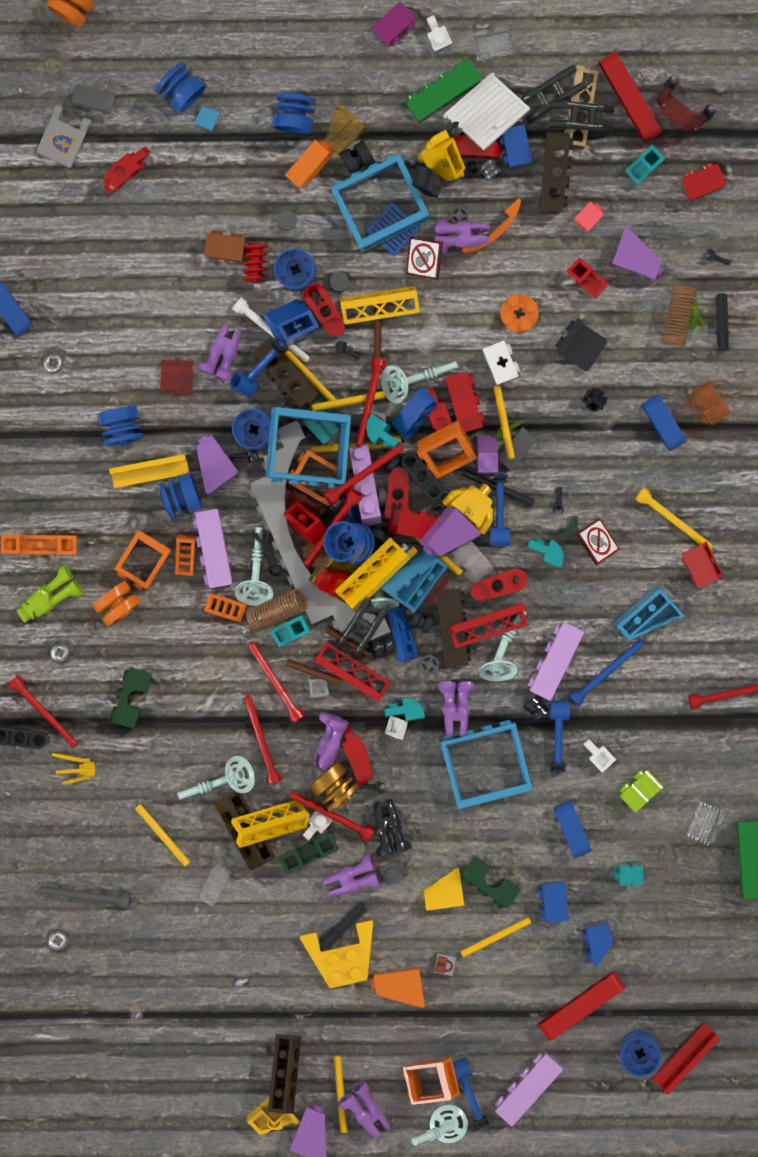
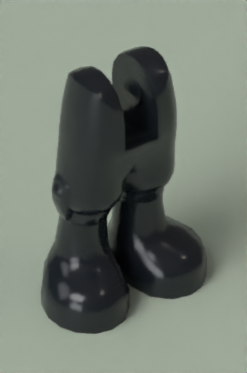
(384, 824)

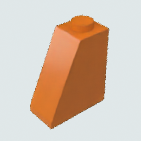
(400, 985)

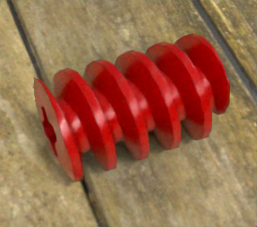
(255, 263)

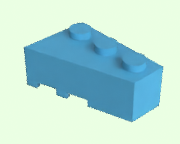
(415, 580)
(648, 613)

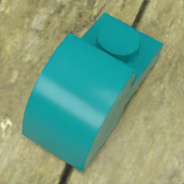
(645, 164)
(378, 430)
(552, 553)
(290, 630)
(410, 707)

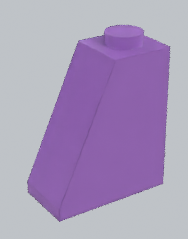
(636, 257)
(487, 455)
(214, 464)
(448, 533)
(311, 1133)

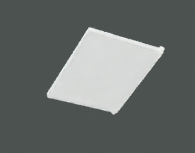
(487, 111)

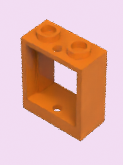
(310, 163)
(441, 437)
(303, 460)
(124, 574)
(447, 1080)

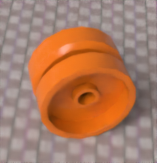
(70, 9)
(117, 605)

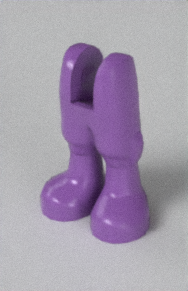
(467, 232)
(224, 347)
(459, 712)
(330, 742)
(347, 881)
(372, 1113)

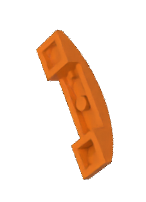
(510, 213)
(39, 544)

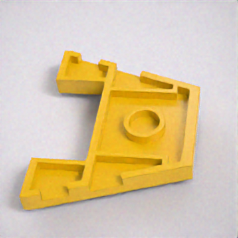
(342, 964)

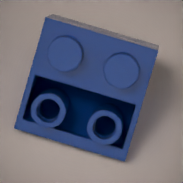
(291, 322)
(599, 940)

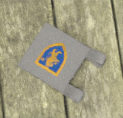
(61, 140)

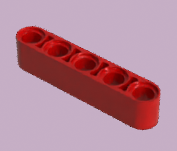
(630, 96)
(581, 1006)

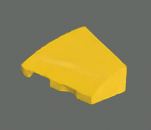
(445, 892)
(265, 1121)

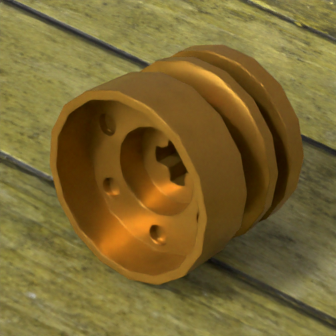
(334, 786)

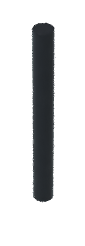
(507, 491)

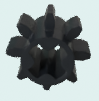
(595, 399)

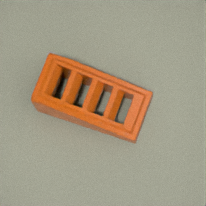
(186, 539)
(223, 614)

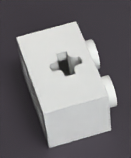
(492, 356)

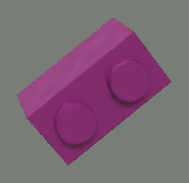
(394, 24)

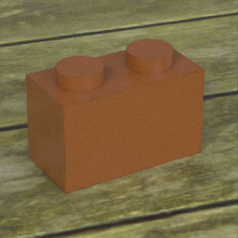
(225, 247)

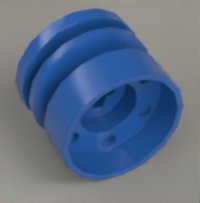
(177, 84)
(294, 109)
(289, 259)
(120, 425)
(243, 426)
(180, 496)
(340, 539)
(646, 1062)

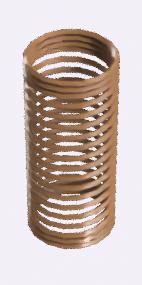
(676, 340)
(265, 613)

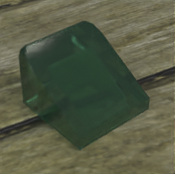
(572, 527)

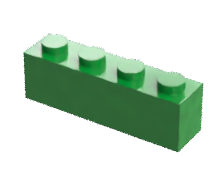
(444, 91)
(748, 857)

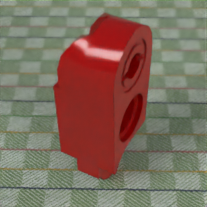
(469, 149)
(125, 170)
(333, 323)
(439, 416)
(397, 480)
(330, 580)
(483, 589)
(357, 757)

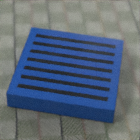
(390, 216)

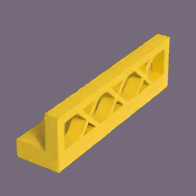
(377, 298)
(149, 471)
(374, 576)
(273, 826)

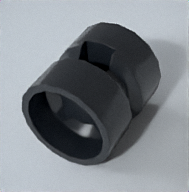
(357, 157)
(381, 533)

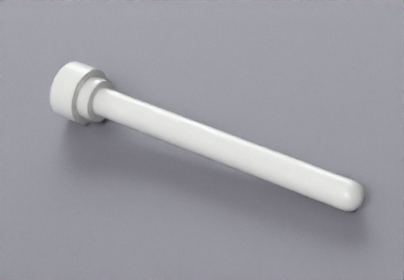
(242, 307)

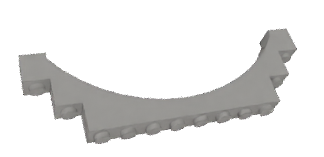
(272, 506)

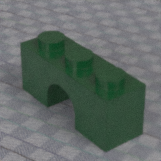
(124, 712)
(308, 852)
(502, 893)

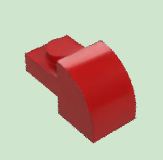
(586, 278)

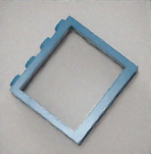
(392, 230)
(342, 419)
(492, 795)

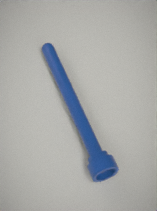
(579, 695)

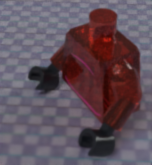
(678, 111)

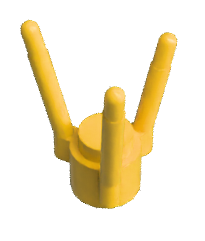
(86, 769)

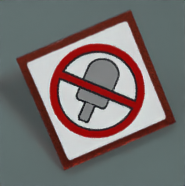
(424, 258)
(597, 541)

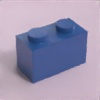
(516, 147)
(554, 901)

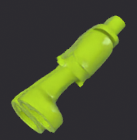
(42, 600)

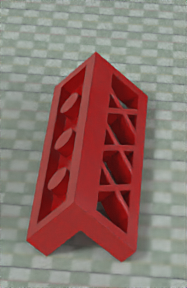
(482, 620)
(337, 670)
(686, 1058)

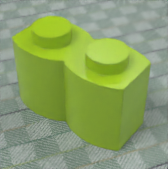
(640, 790)

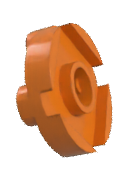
(525, 322)

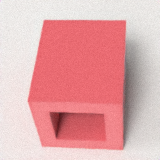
(589, 216)

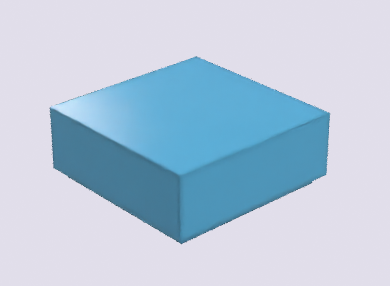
(207, 118)

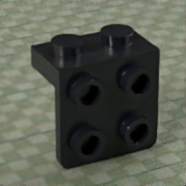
(580, 345)

